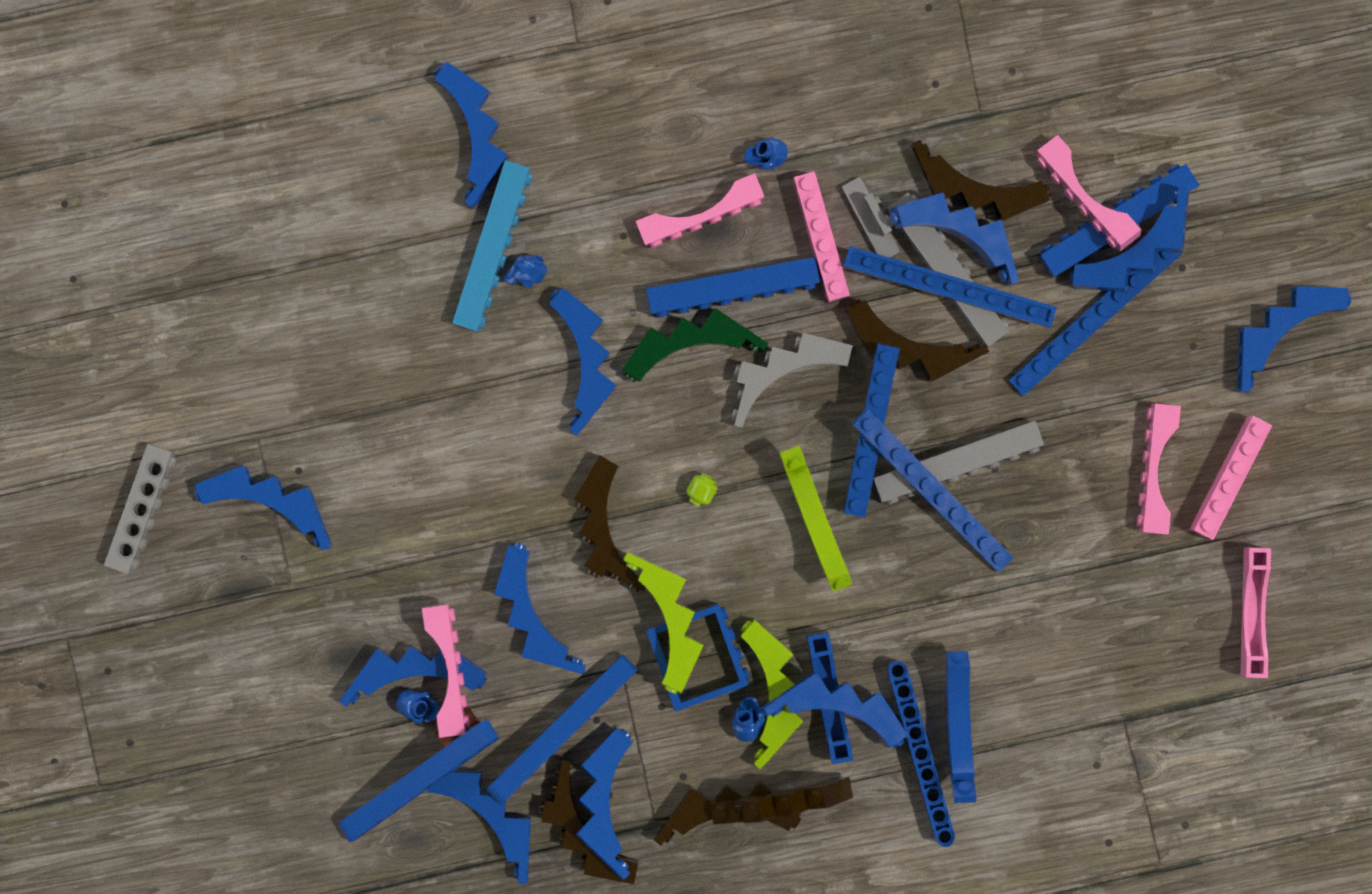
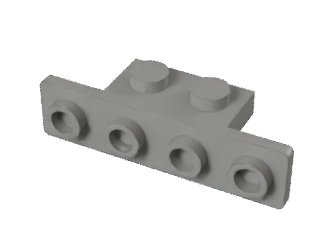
(871, 217)

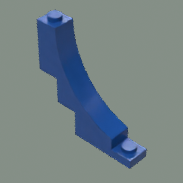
(486, 157)
(1165, 236)
(986, 240)
(1257, 343)
(594, 385)
(297, 506)
(540, 643)
(385, 669)
(812, 694)
(959, 726)
(511, 830)
(598, 830)

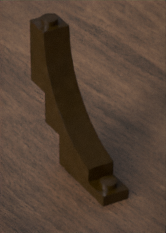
(1006, 200)
(934, 359)
(696, 809)

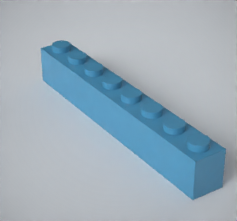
(492, 245)

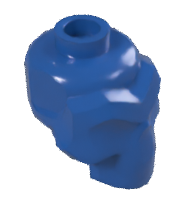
(767, 153)
(526, 270)
(418, 706)
(748, 720)

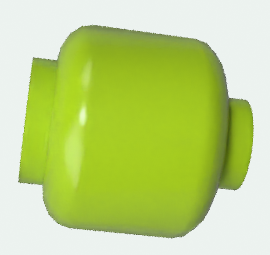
(701, 489)

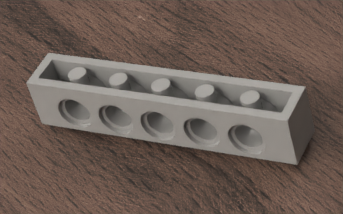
(116, 558)

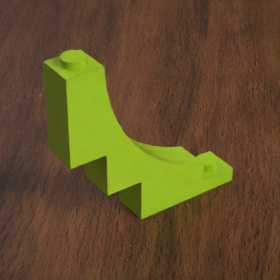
(815, 518)
(666, 588)
(773, 657)

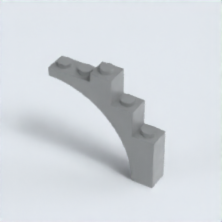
(756, 378)

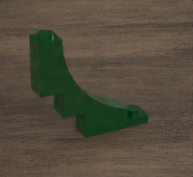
(717, 330)

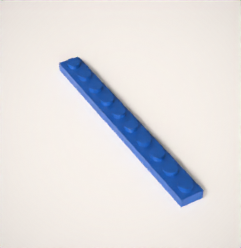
(950, 287)
(1085, 326)
(932, 490)

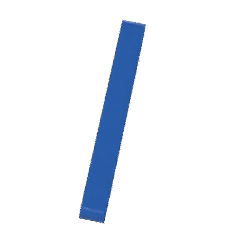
(561, 729)
(921, 763)
(418, 780)

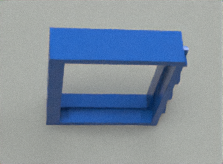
(735, 654)

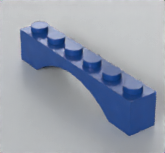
(833, 721)

